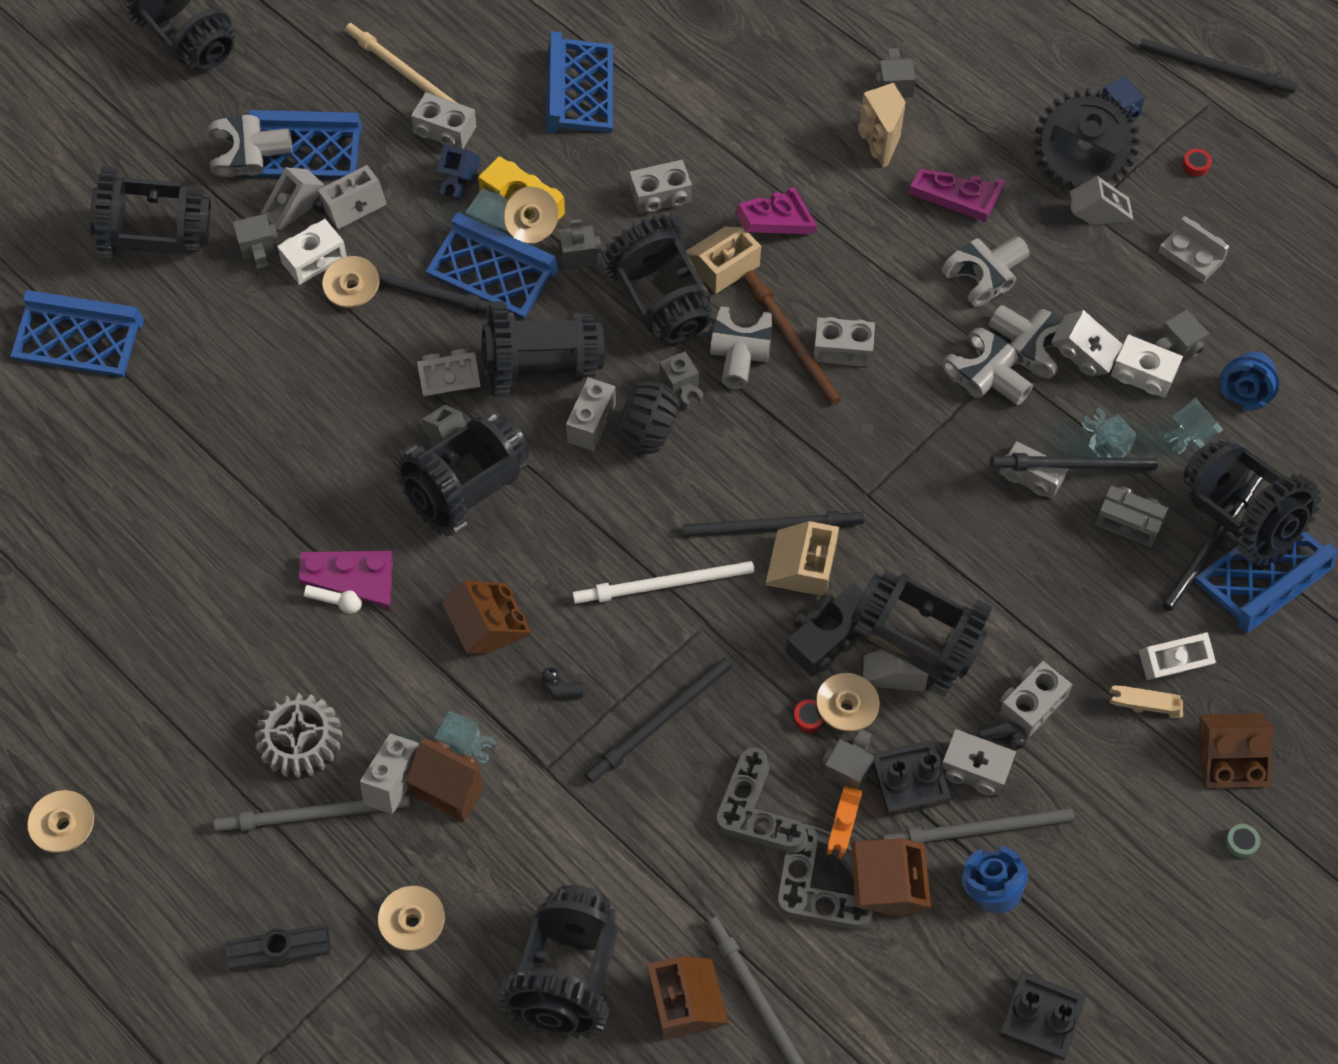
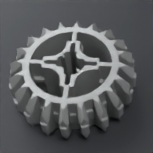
(274, 732)

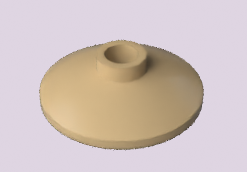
(543, 216)
(345, 273)
(851, 690)
(54, 810)
(407, 904)

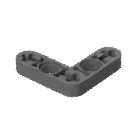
(748, 816)

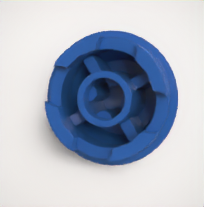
(1250, 380)
(995, 879)

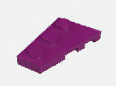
(964, 196)
(776, 214)
(356, 571)

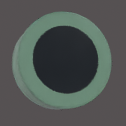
(1242, 841)

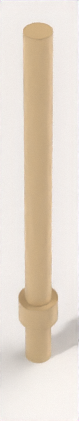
(370, 43)

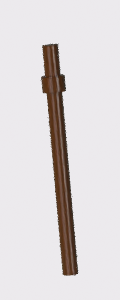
(764, 297)

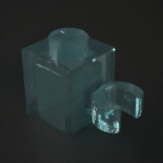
(1195, 425)
(1109, 436)
(464, 737)

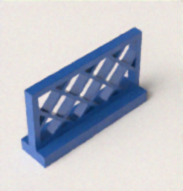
(556, 85)
(309, 125)
(497, 243)
(86, 312)
(1279, 593)

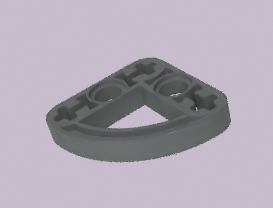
(810, 896)

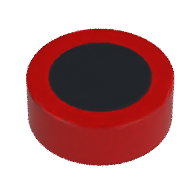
(1197, 162)
(807, 716)

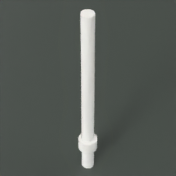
(604, 592)

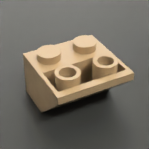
(882, 121)
(725, 257)
(803, 558)

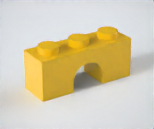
(507, 178)

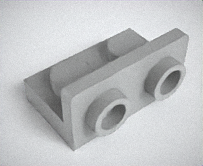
(1194, 249)
(448, 373)
(1040, 480)

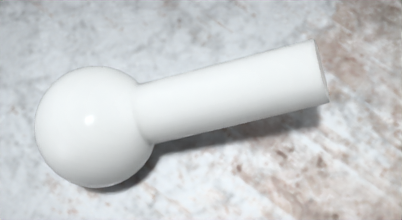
(347, 600)

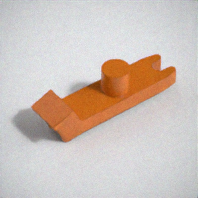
(844, 820)

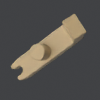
(1148, 700)

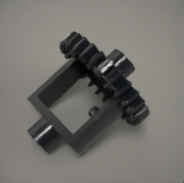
(1094, 122)

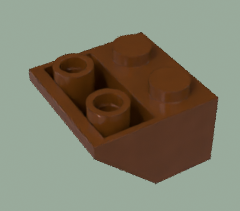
(485, 616)
(1235, 750)
(445, 778)
(890, 876)
(686, 996)

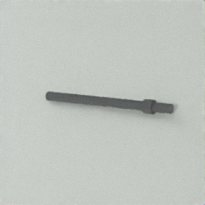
(248, 820)
(921, 835)
(730, 950)

